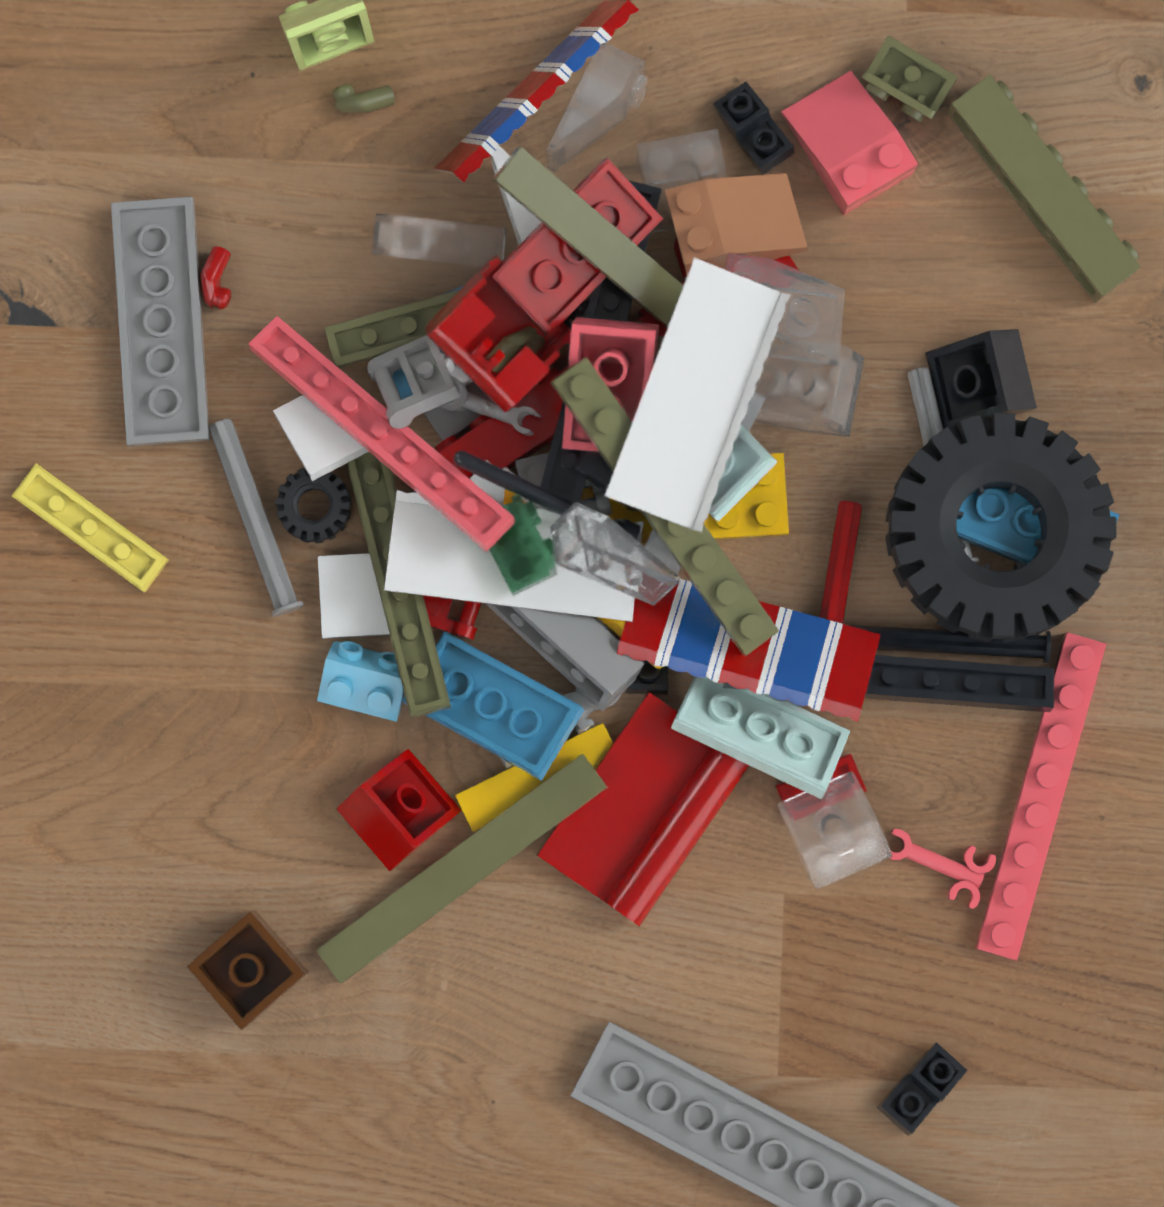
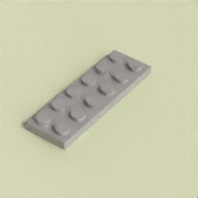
(160, 321)

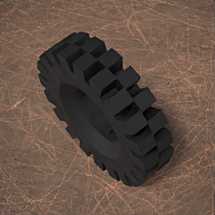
(1043, 471)

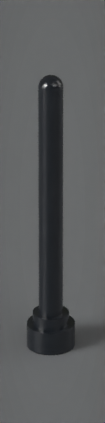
(524, 488)

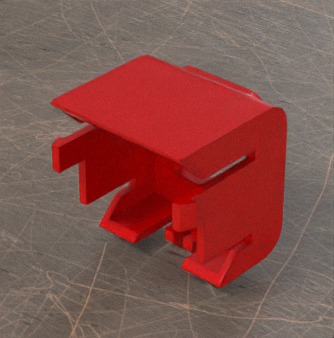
(476, 323)

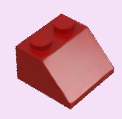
(398, 809)

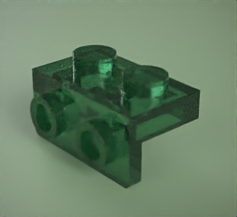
(521, 552)

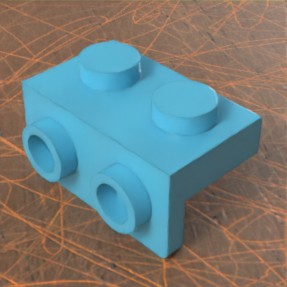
(362, 681)

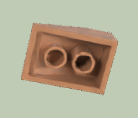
(735, 217)

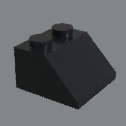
(981, 377)

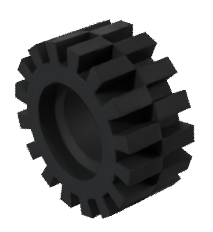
(317, 530)

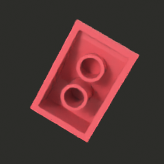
(850, 142)
(623, 359)

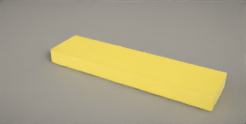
(90, 527)

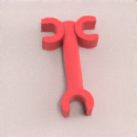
(968, 875)

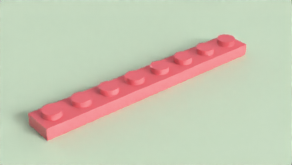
(367, 423)
(1040, 798)

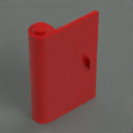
(649, 817)

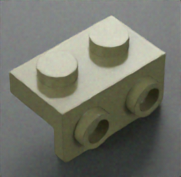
(909, 78)

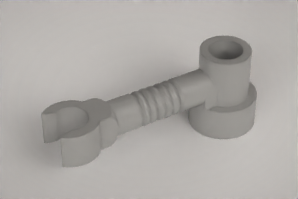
(489, 408)

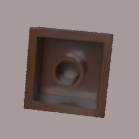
(247, 969)

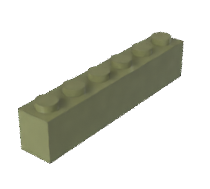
(1044, 188)

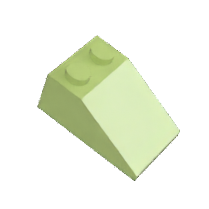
(325, 29)

